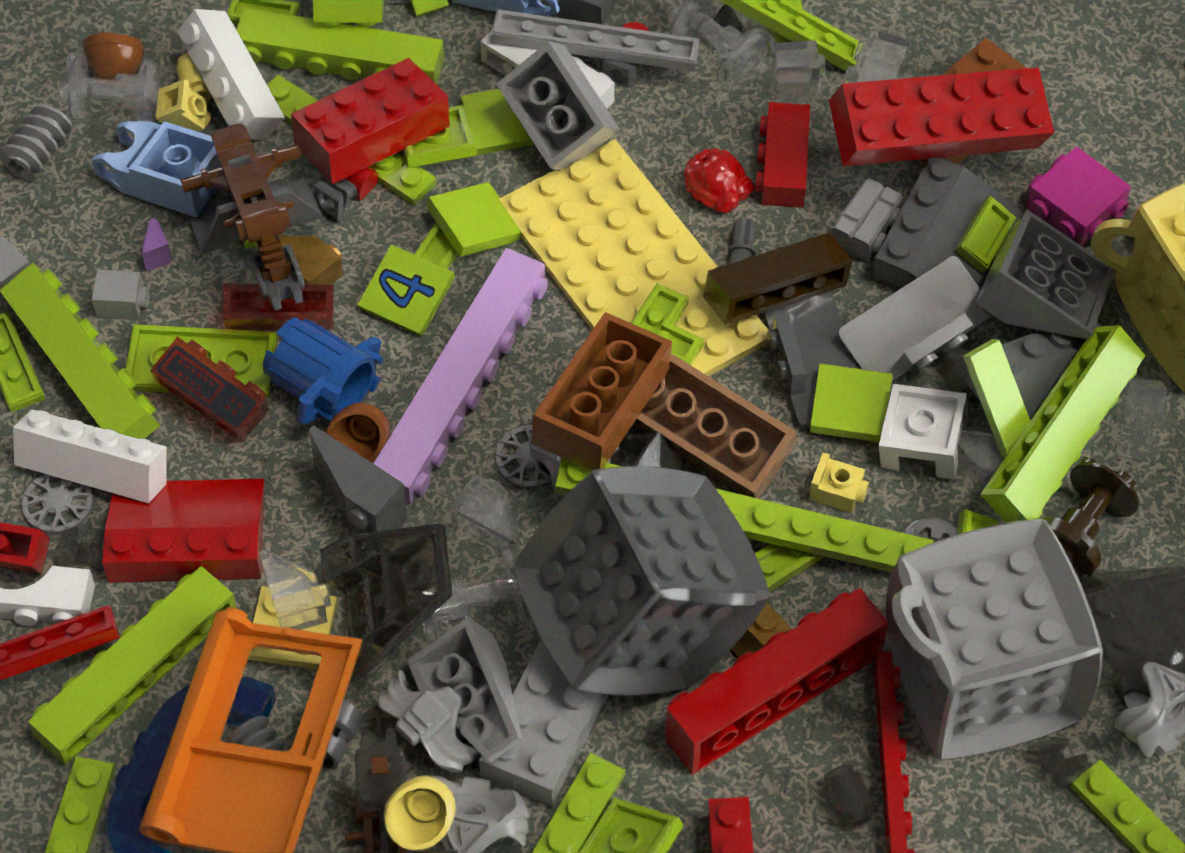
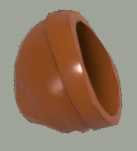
(113, 54)
(361, 429)

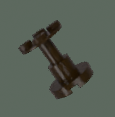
(1078, 527)

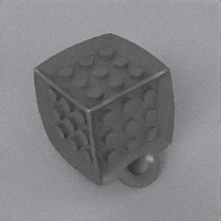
(640, 580)

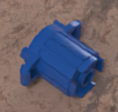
(322, 369)

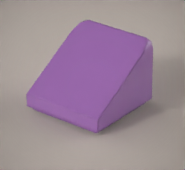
(155, 247)

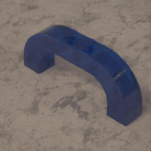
(137, 779)

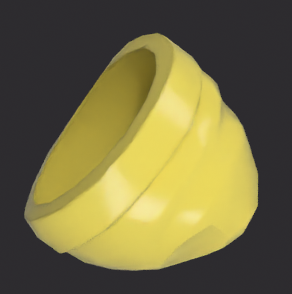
(419, 813)

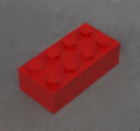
(370, 120)

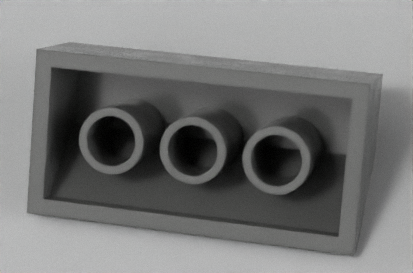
(1038, 364)

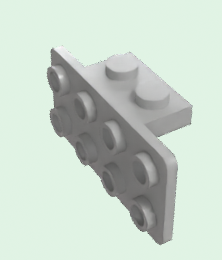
(916, 321)

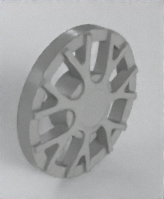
(522, 458)
(56, 503)

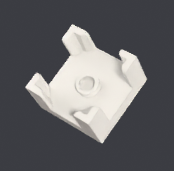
(924, 427)

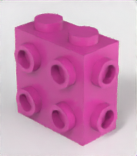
(1078, 195)

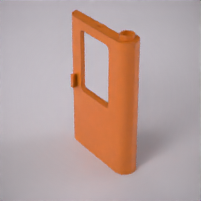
(237, 794)

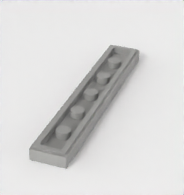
(596, 40)

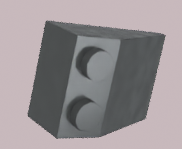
(360, 490)

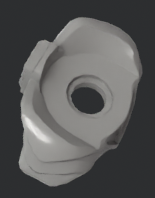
(429, 718)
(1156, 720)
(484, 816)

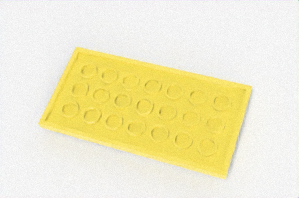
(616, 238)

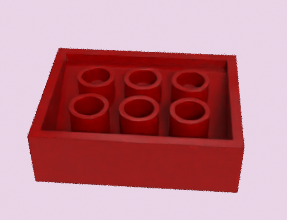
(187, 528)

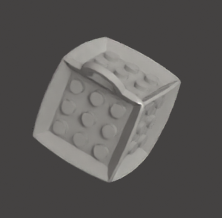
(992, 638)

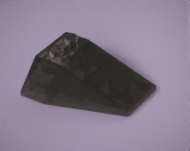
(388, 585)
(1138, 622)

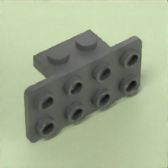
(802, 339)

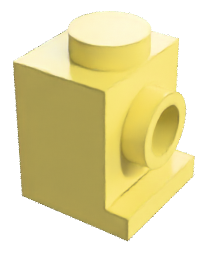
(188, 108)
(838, 484)

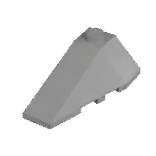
(475, 669)

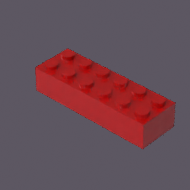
(940, 116)
(774, 680)

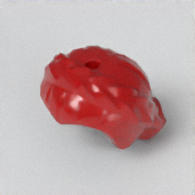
(717, 180)

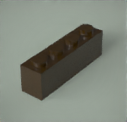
(777, 278)

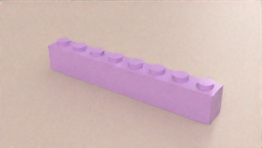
(461, 371)

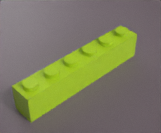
(336, 50)
(78, 354)
(1063, 425)
(130, 666)

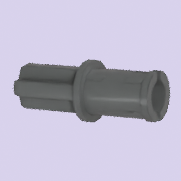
(742, 242)

